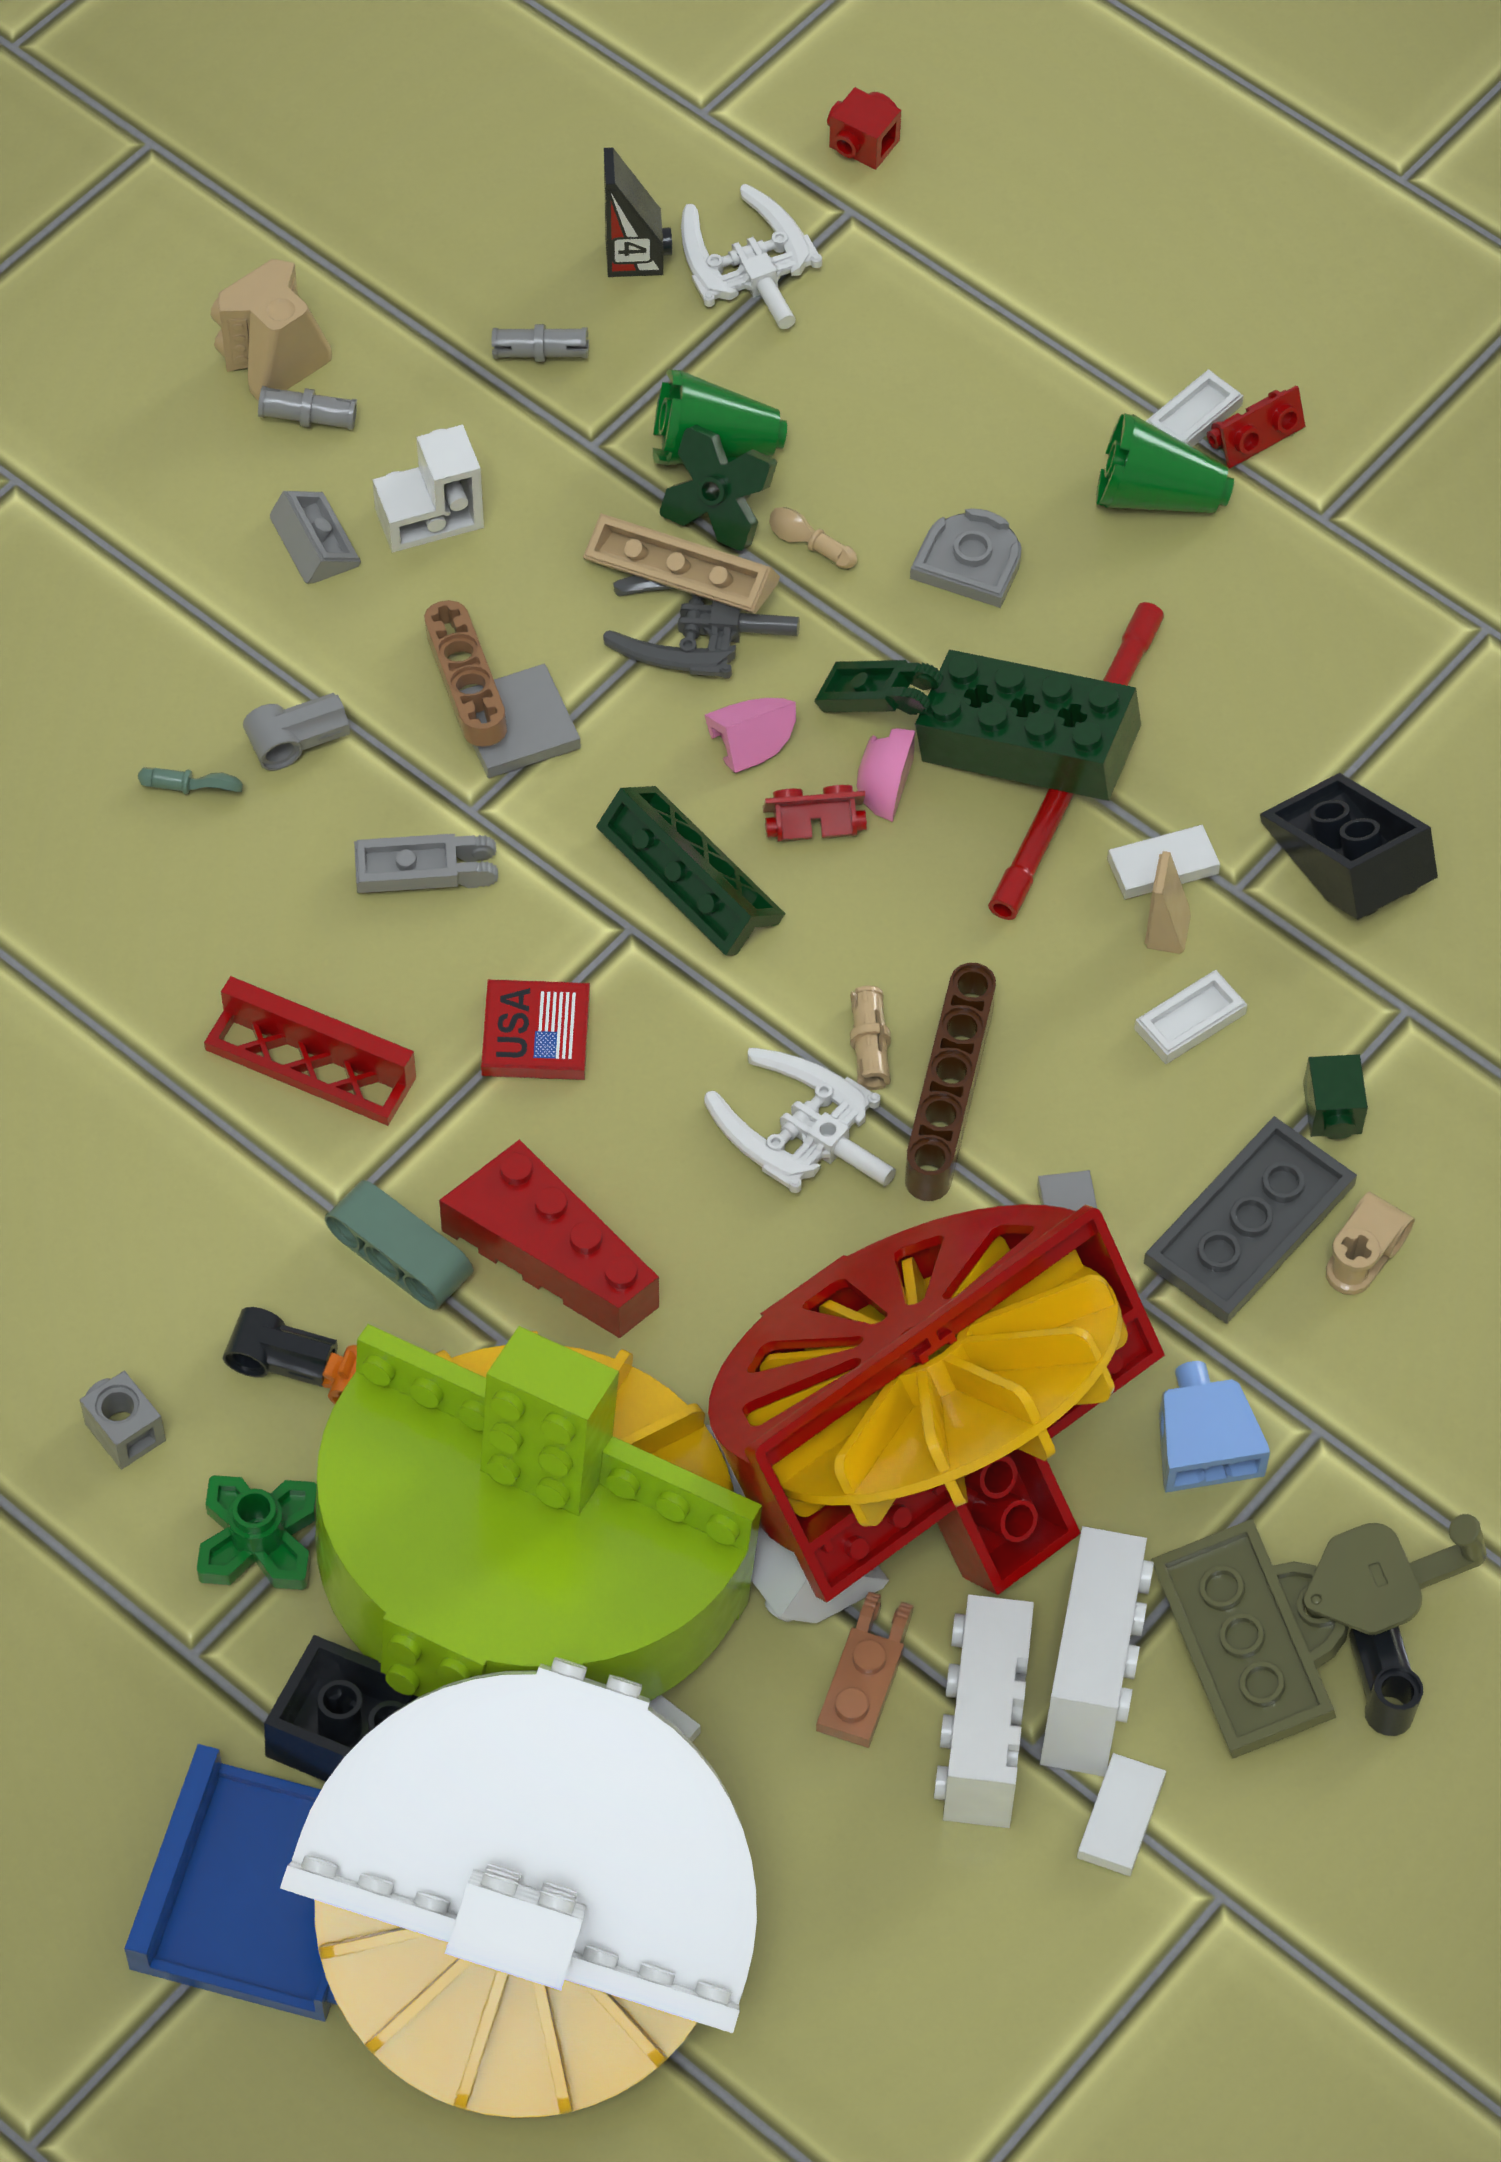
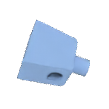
(1208, 1432)

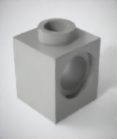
(126, 1438)

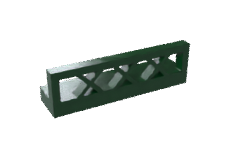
(687, 867)

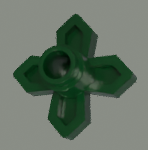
(718, 487)

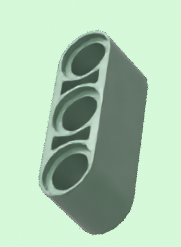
(399, 1244)

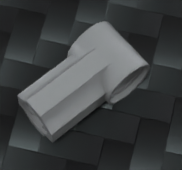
(282, 734)

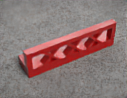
(313, 1034)

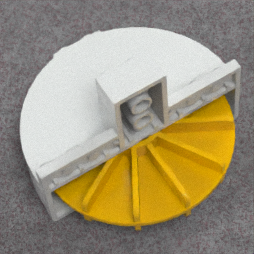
(528, 1891)

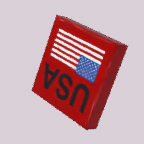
(535, 1029)

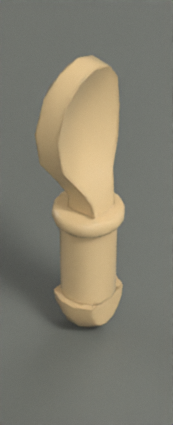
(793, 527)

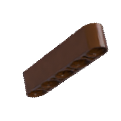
(945, 1100)

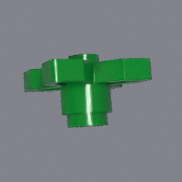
(258, 1531)

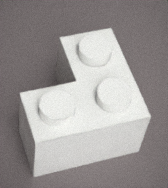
(435, 498)

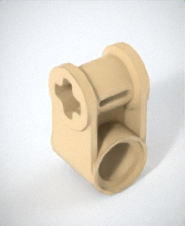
(1366, 1244)

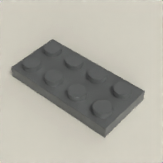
(1250, 1219)

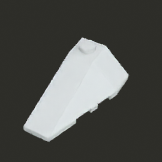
(785, 1585)

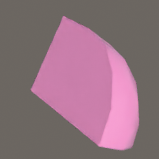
(752, 730)
(885, 771)

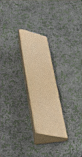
(680, 564)

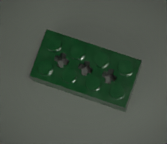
(1029, 725)

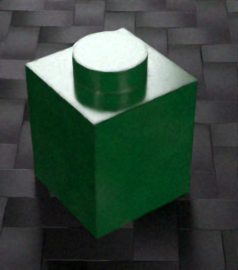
(1335, 1096)

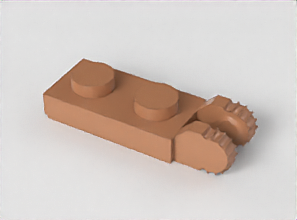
(864, 1676)

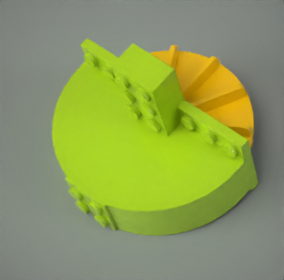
(526, 1516)

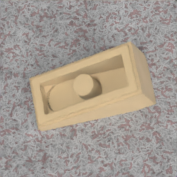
(1168, 909)

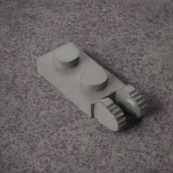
(424, 862)

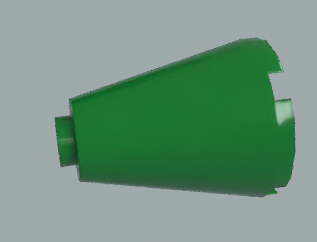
(736, 418)
(1159, 472)

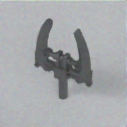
(717, 621)

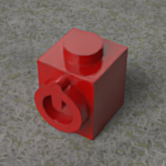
(864, 127)

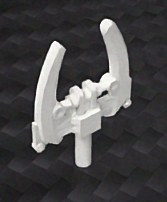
(756, 268)
(822, 1135)

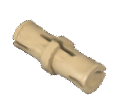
(870, 1037)

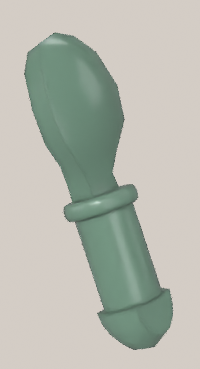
(184, 782)

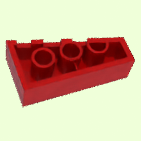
(545, 1232)

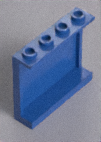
(216, 1895)

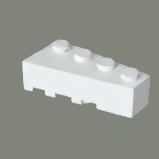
(1096, 1651)
(987, 1711)

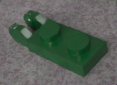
(878, 687)

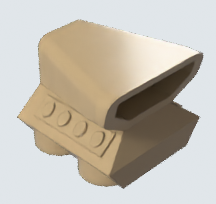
(269, 329)

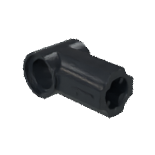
(266, 1345)
(1386, 1673)

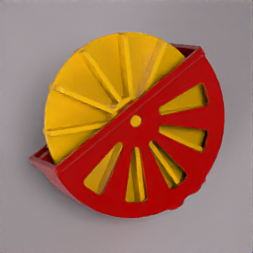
(931, 1391)

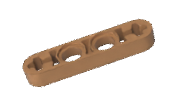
(466, 672)

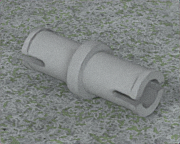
(539, 343)
(307, 407)

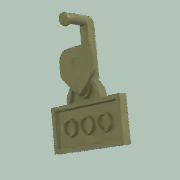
(1251, 1627)

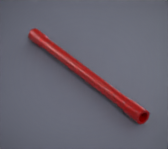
(1019, 876)

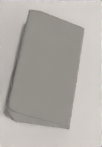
(313, 535)

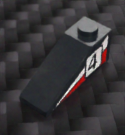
(631, 223)

